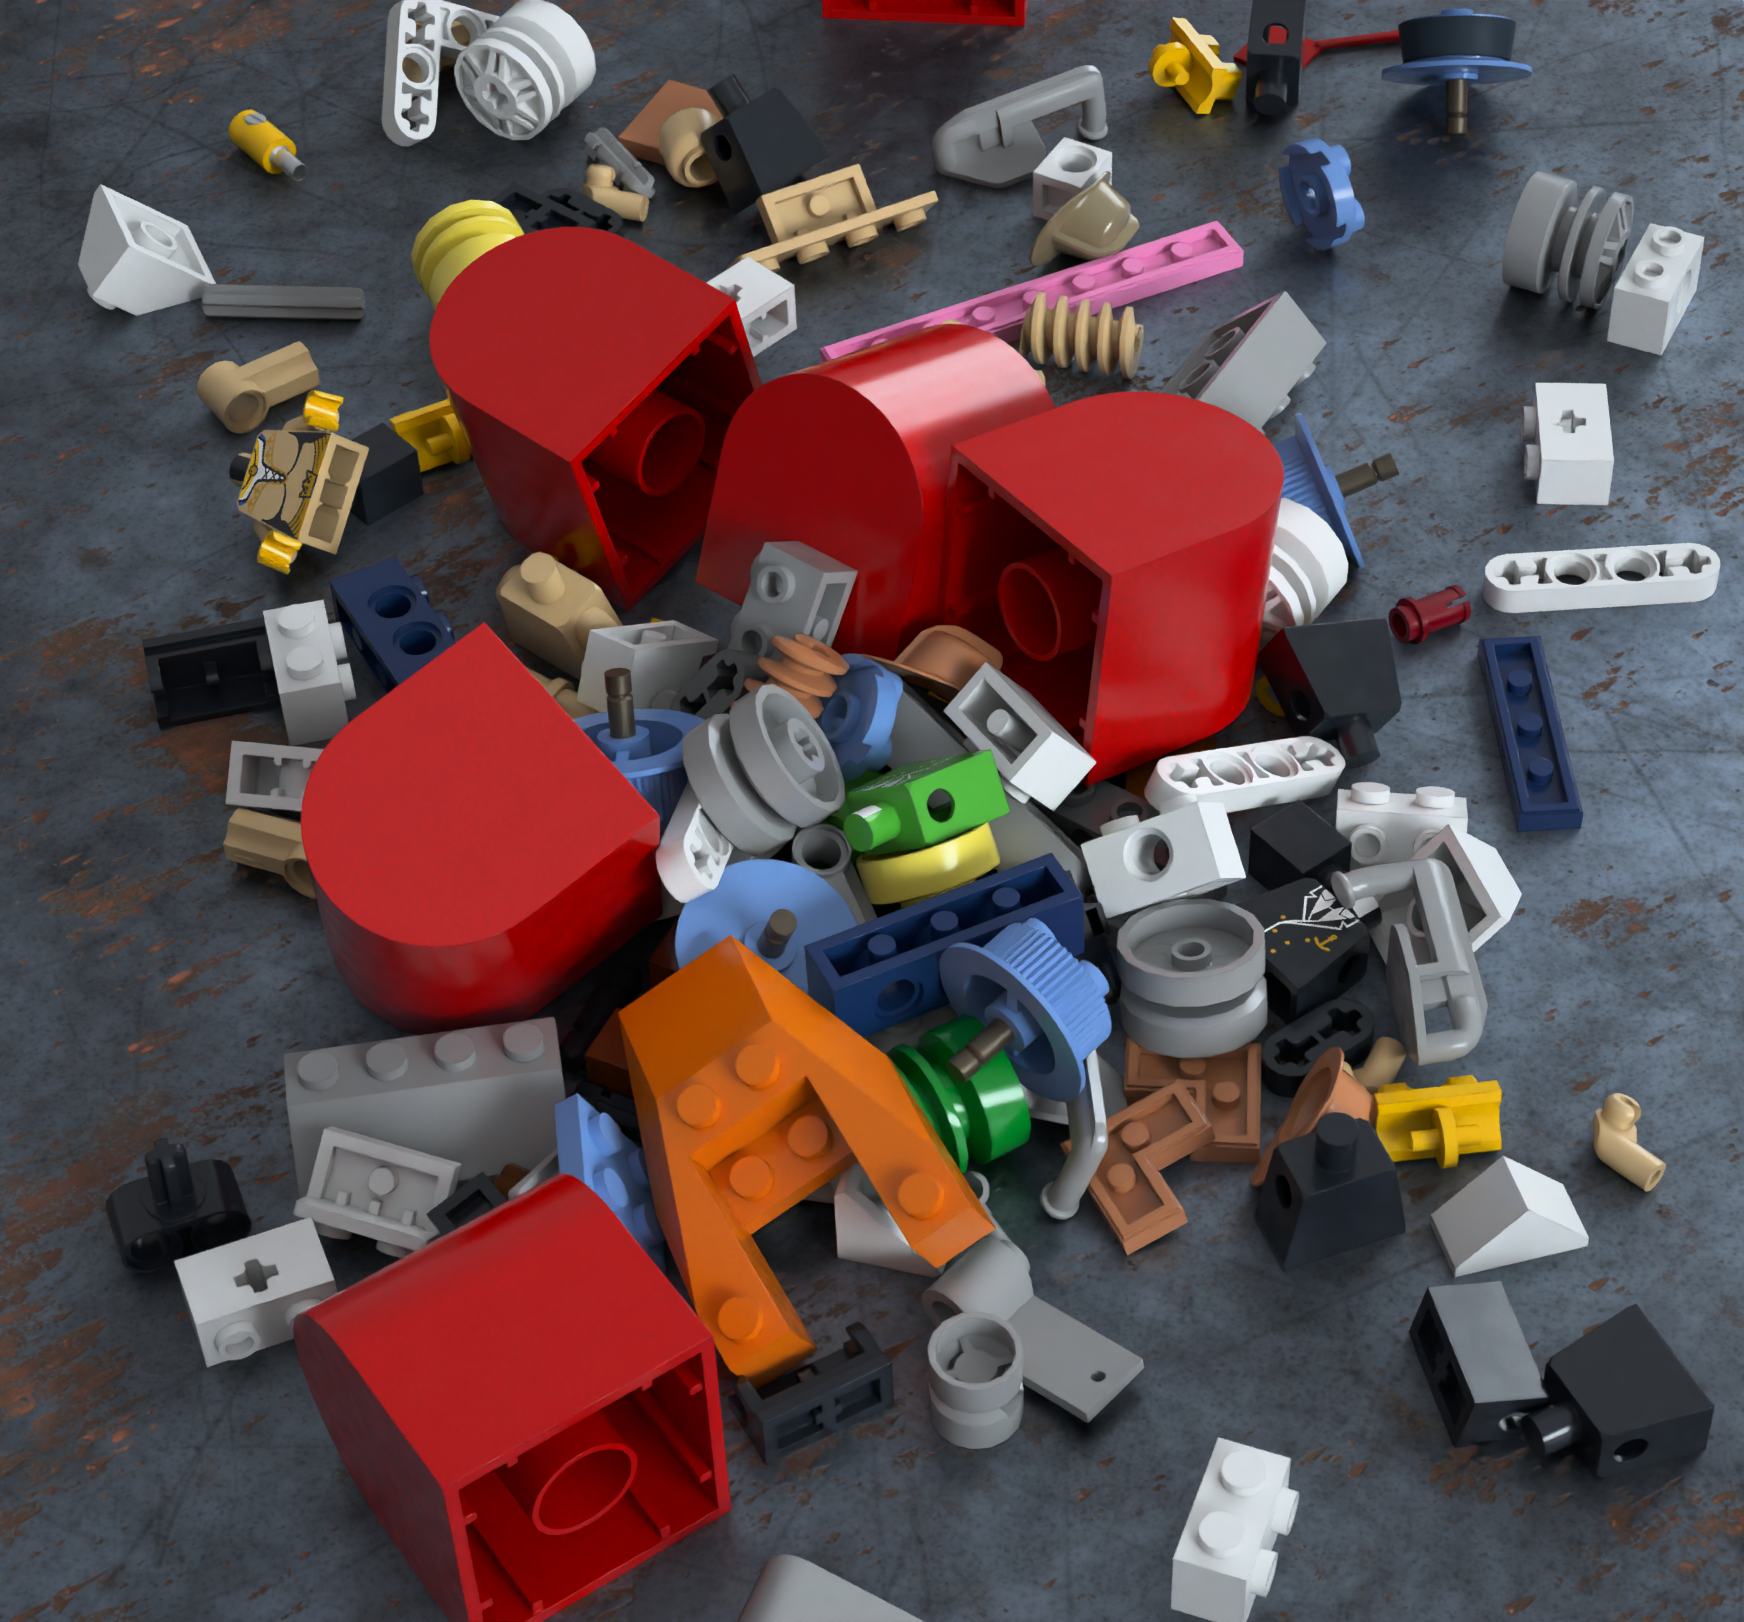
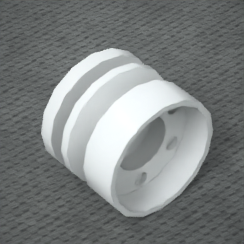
(525, 69)
(1304, 570)

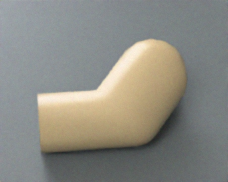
(601, 189)
(1381, 1064)
(1617, 1142)

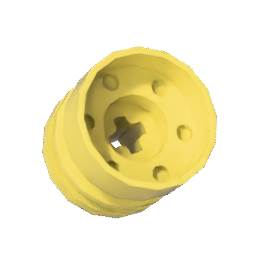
(456, 239)
(928, 871)

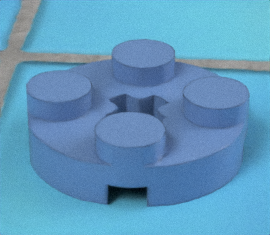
(1320, 192)
(868, 703)

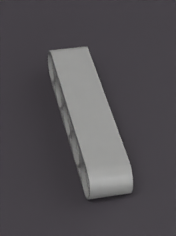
(1020, 835)

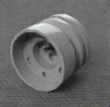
(1556, 237)

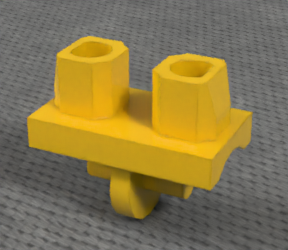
(1194, 67)
(433, 434)
(1438, 1120)

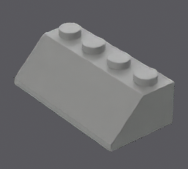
(1251, 361)
(451, 1094)

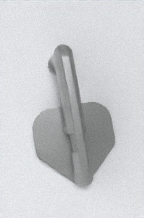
(997, 140)
(1446, 982)
(1088, 1132)

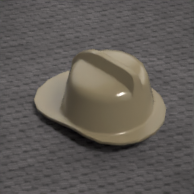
(1087, 226)

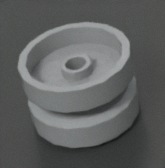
(763, 770)
(1192, 978)

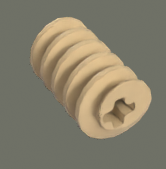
(1082, 337)

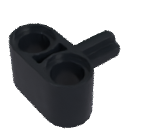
(176, 1209)

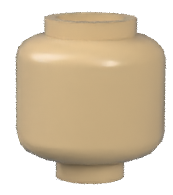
(683, 150)

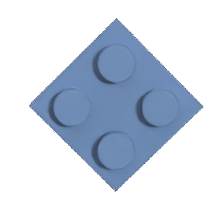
(612, 1167)

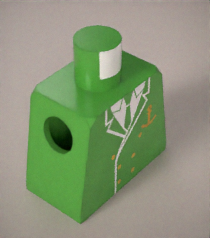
(893, 811)

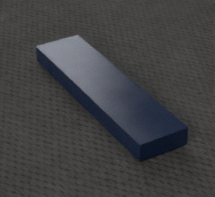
(1529, 734)

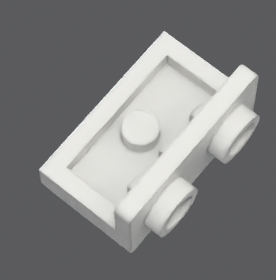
(1394, 825)
(376, 1191)

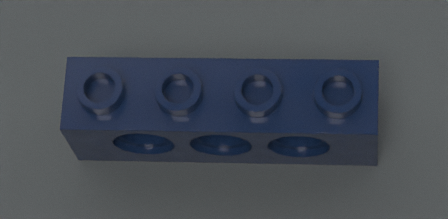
(389, 621)
(891, 964)

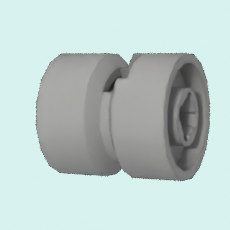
(975, 1380)

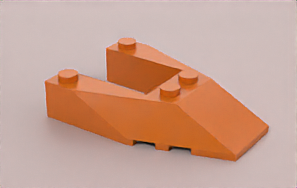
(750, 1108)

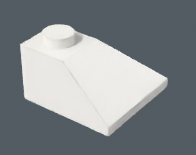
(139, 256)
(1482, 885)

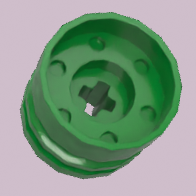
(972, 1118)

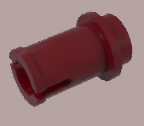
(1415, 619)

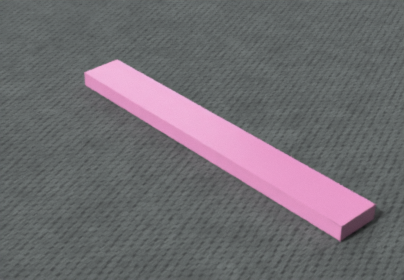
(1110, 279)

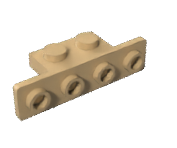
(826, 211)

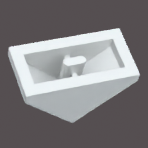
(1506, 1219)
(868, 1230)

